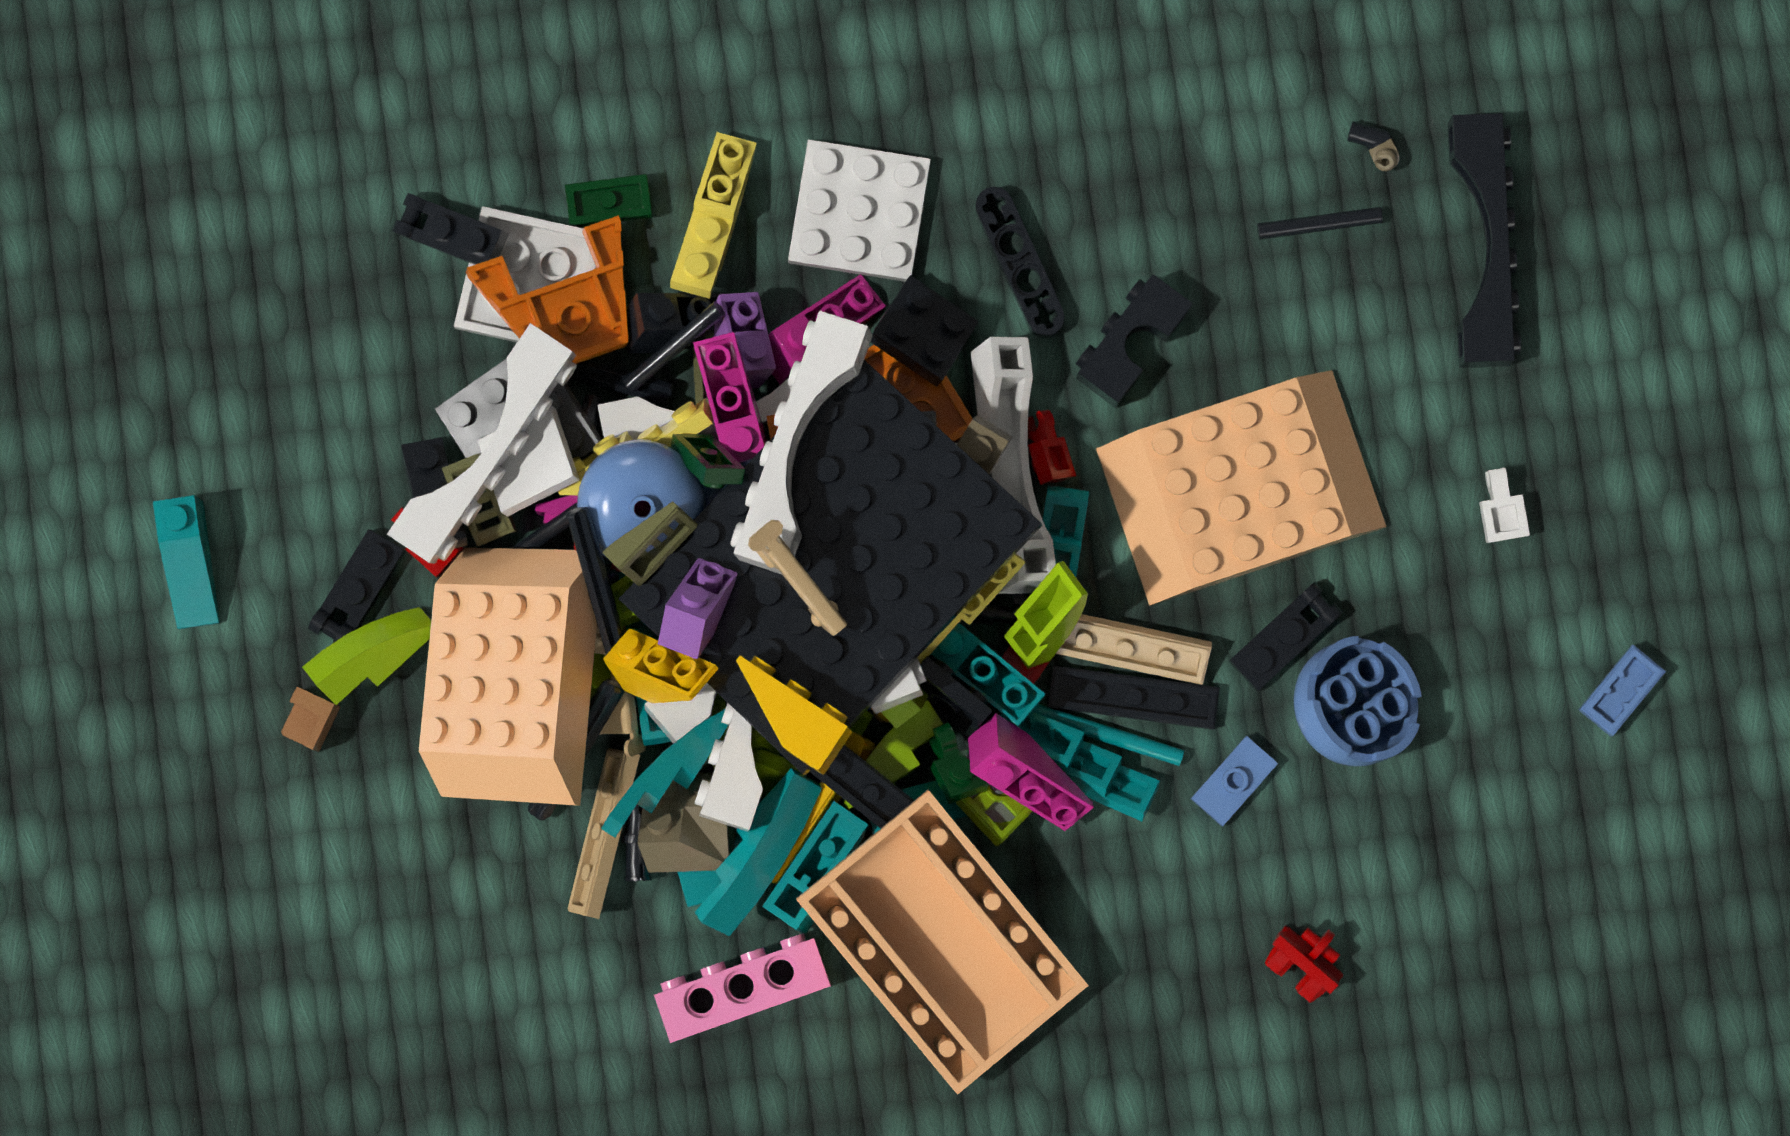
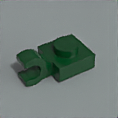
(953, 766)

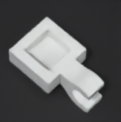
(1504, 514)

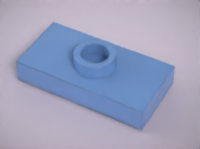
(1621, 690)
(1234, 781)

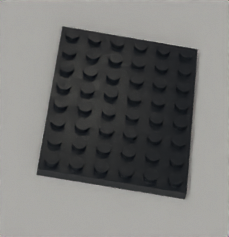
(890, 532)

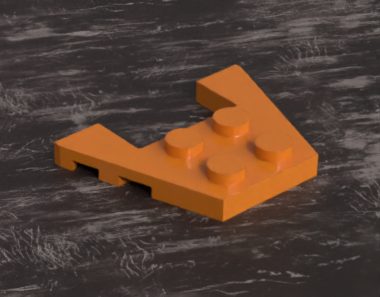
(578, 312)

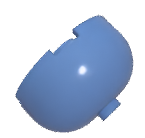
(636, 473)
(1357, 702)

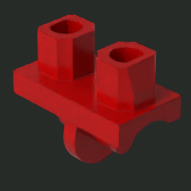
(1311, 955)

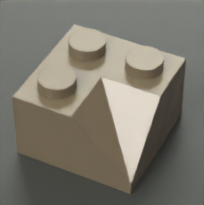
(678, 838)

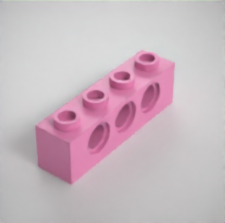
(683, 1021)

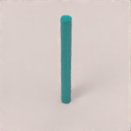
(1115, 736)

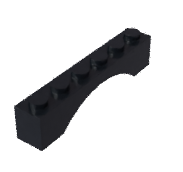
(1478, 156)

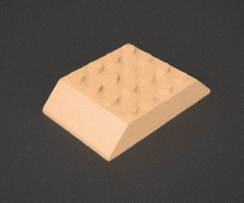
(1240, 486)
(509, 677)
(942, 942)

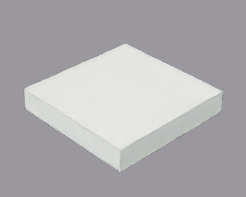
(539, 467)

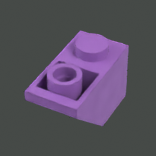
(747, 320)
(696, 608)

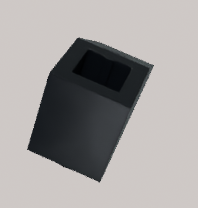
(660, 316)

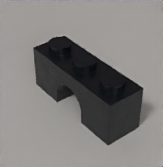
(1152, 309)

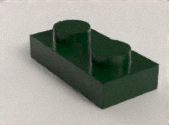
(607, 198)
(708, 460)

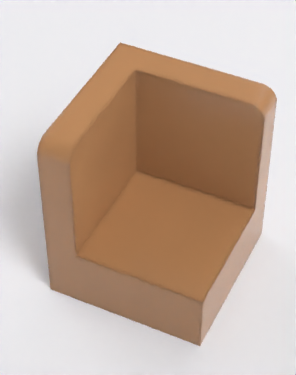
(309, 719)

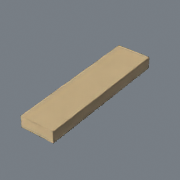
(1138, 649)
(599, 846)

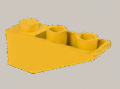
(656, 671)
(800, 726)

